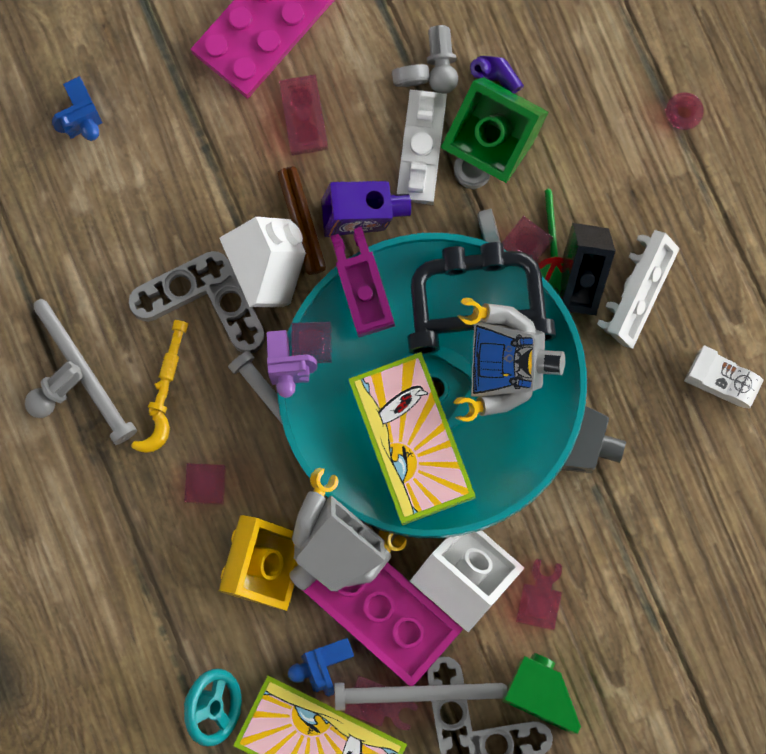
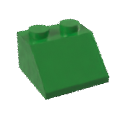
(494, 129)
(542, 693)

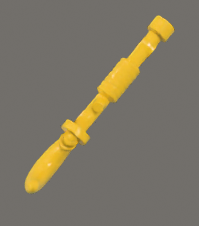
(157, 408)

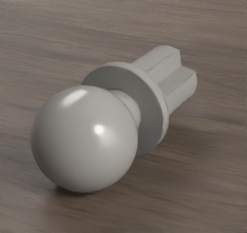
(443, 76)
(41, 401)

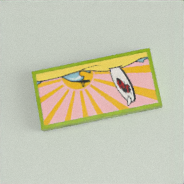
(412, 438)
(296, 723)

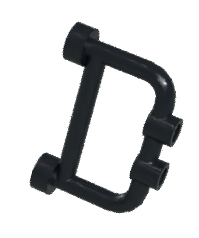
(456, 263)

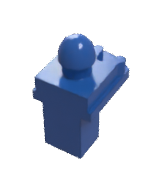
(81, 117)
(316, 664)

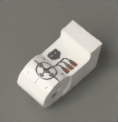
(723, 378)

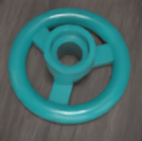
(208, 704)

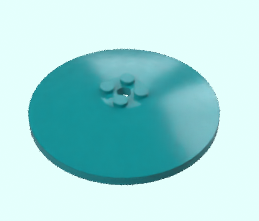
(505, 454)

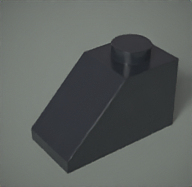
(586, 267)

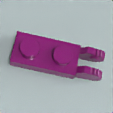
(363, 287)

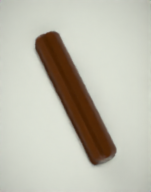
(301, 216)

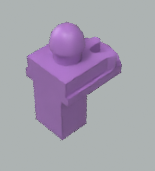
(286, 369)

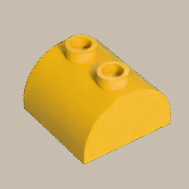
(260, 563)

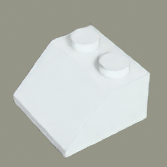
(266, 259)
(466, 576)

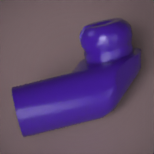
(496, 70)

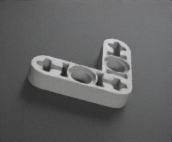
(214, 287)
(476, 739)

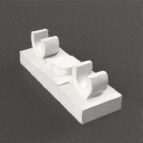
(421, 146)
(641, 288)

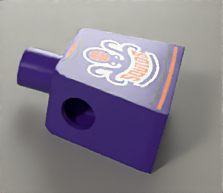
(347, 207)

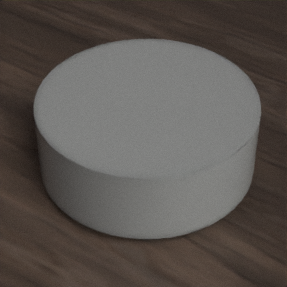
(411, 75)
(469, 175)
(488, 226)

